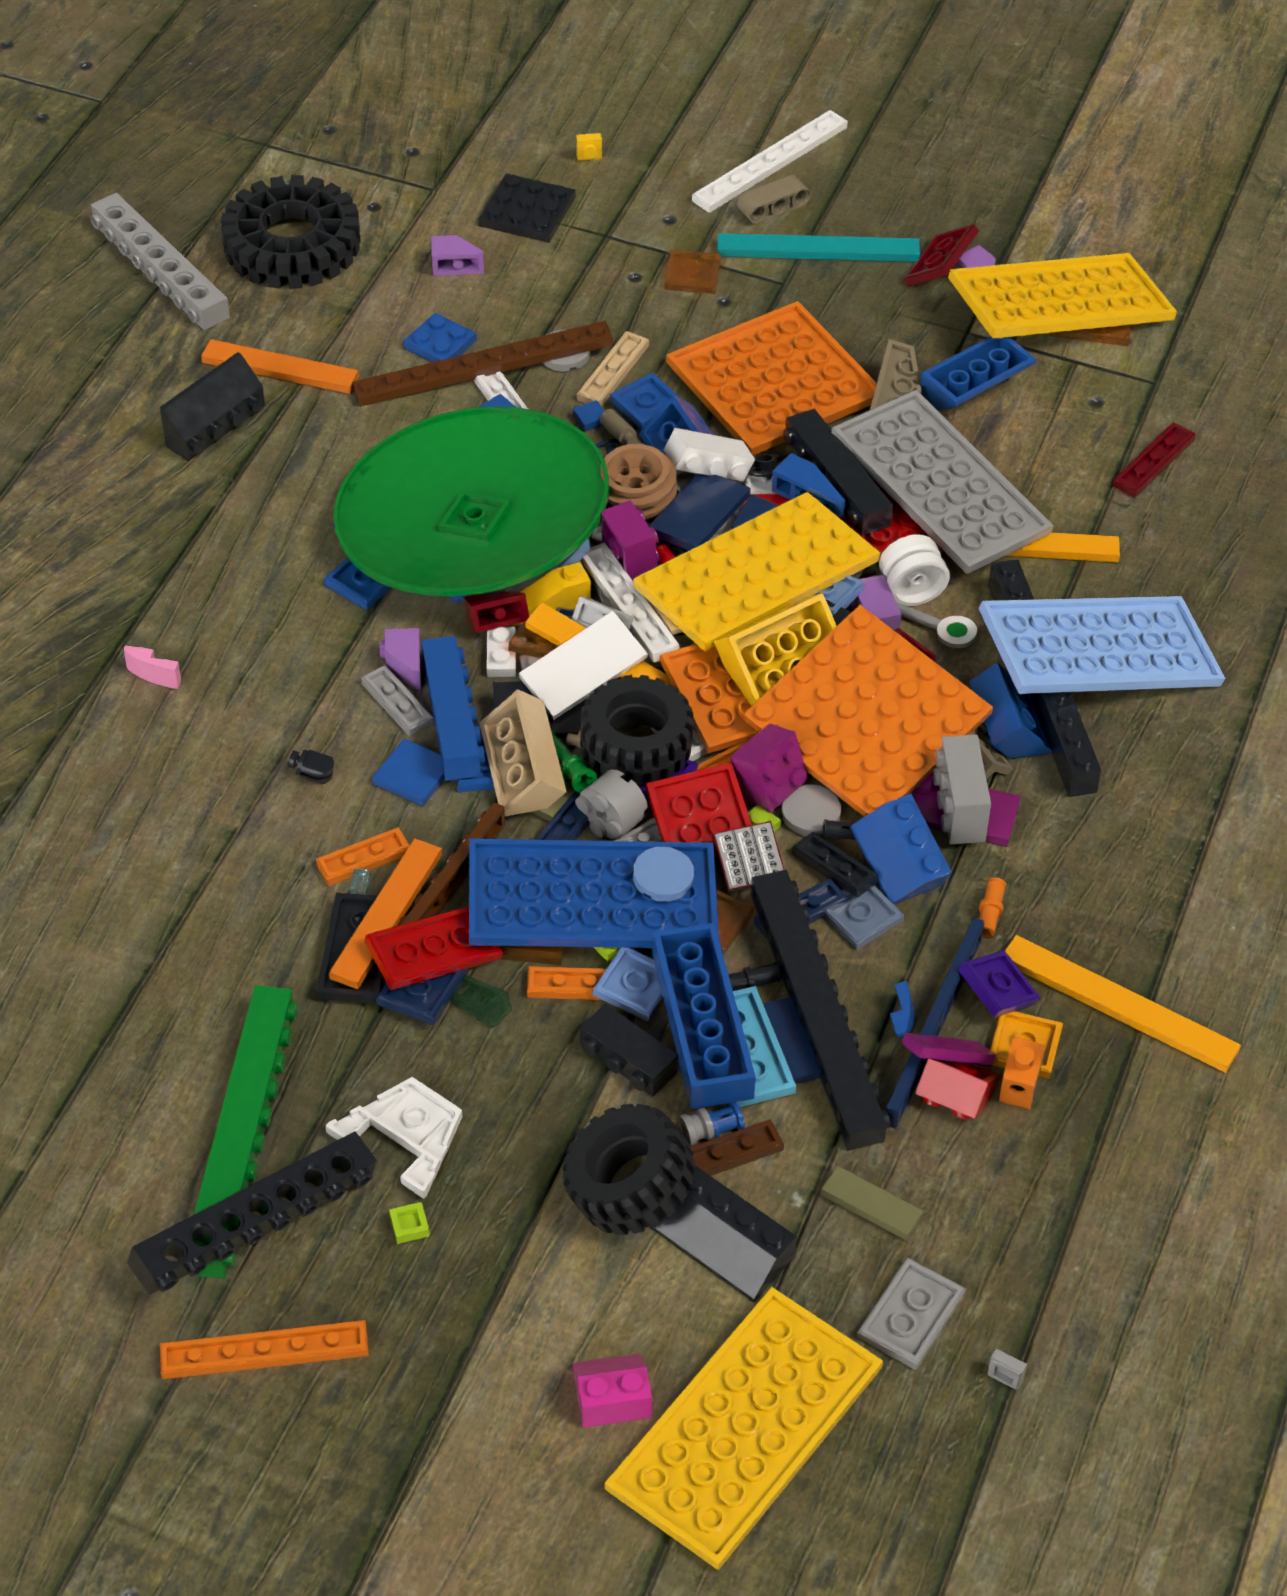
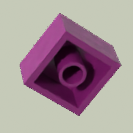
(630, 538)
(769, 767)

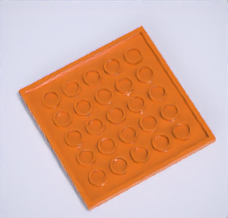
(770, 372)
(869, 711)

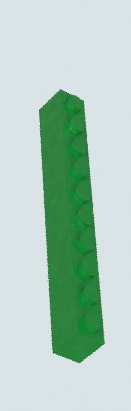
(247, 1104)

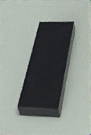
(835, 864)

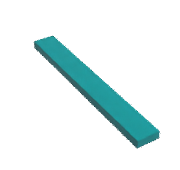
(818, 247)

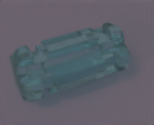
(358, 881)

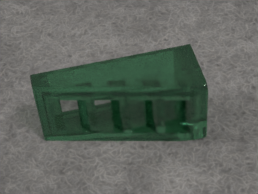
(492, 1010)

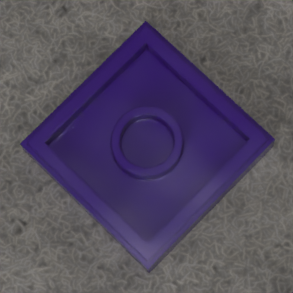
(999, 983)

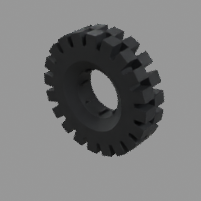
(279, 258)

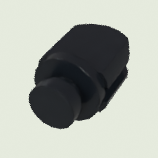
(312, 765)

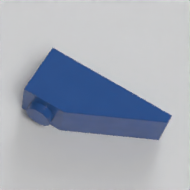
(797, 476)

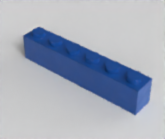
(451, 708)

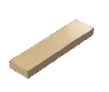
(613, 369)

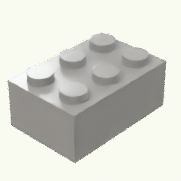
(962, 789)

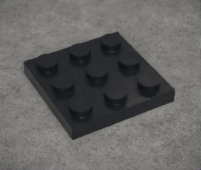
(527, 208)

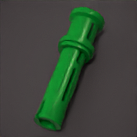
(573, 767)

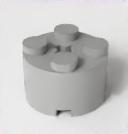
(612, 805)

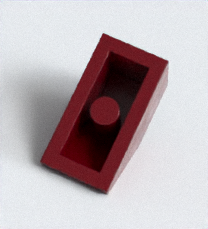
(495, 610)

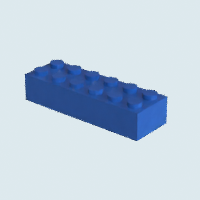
(703, 1016)

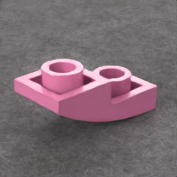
(146, 666)

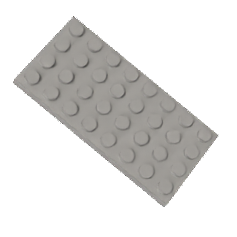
(942, 481)

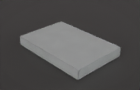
(911, 1313)

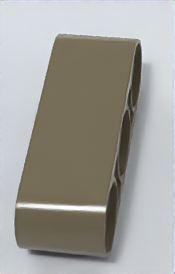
(774, 199)

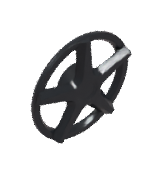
(766, 463)

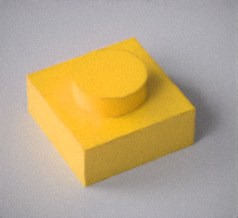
(589, 146)

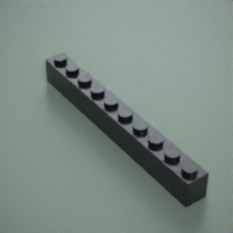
(1056, 710)
(818, 1009)

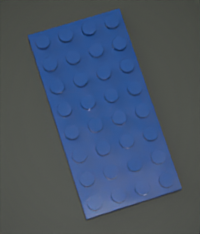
(578, 893)

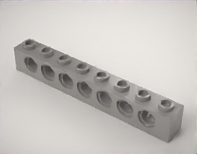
(160, 261)

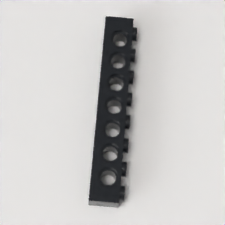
(158, 1273)

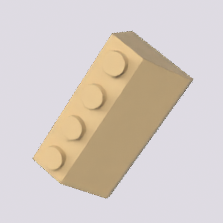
(522, 755)

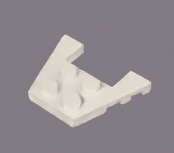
(414, 1119)

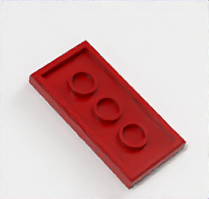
(427, 949)

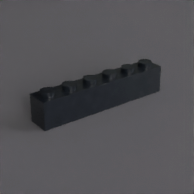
(864, 501)

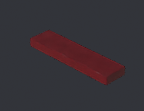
(1154, 460)

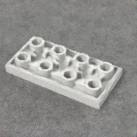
(583, 664)

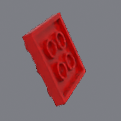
(698, 804)

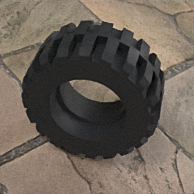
(637, 702)
(645, 1194)

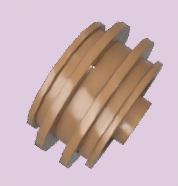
(641, 476)

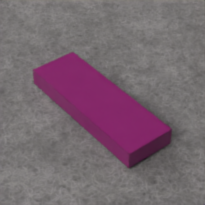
(948, 1049)

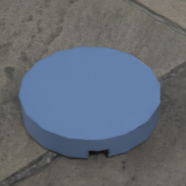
(663, 873)

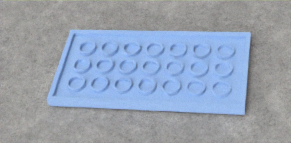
(1100, 644)

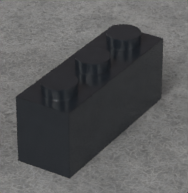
(628, 1050)

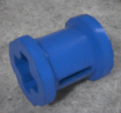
(727, 1119)

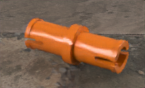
(991, 906)

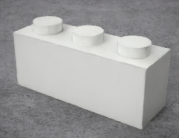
(709, 454)

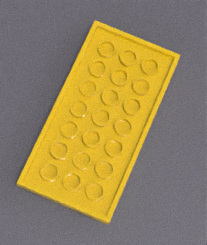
(1061, 295)
(755, 570)
(743, 1427)

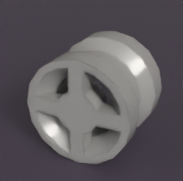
(696, 1126)

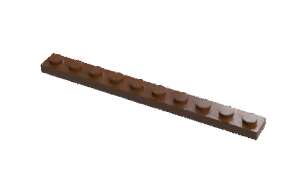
(482, 362)

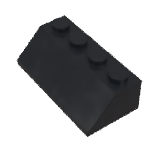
(211, 407)
(729, 1236)

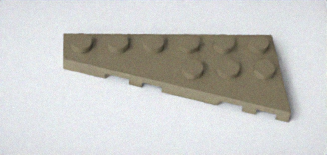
(896, 374)

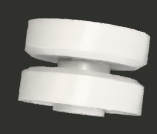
(914, 570)

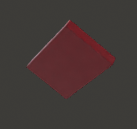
(941, 255)

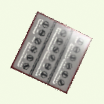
(746, 854)

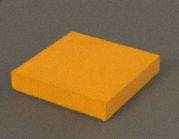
(1028, 1028)

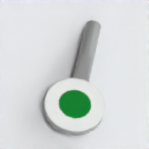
(951, 631)

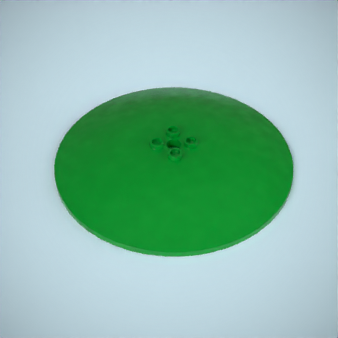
(417, 494)

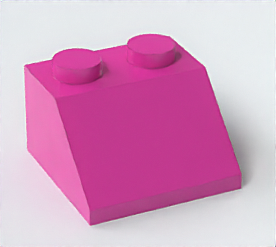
(613, 1390)

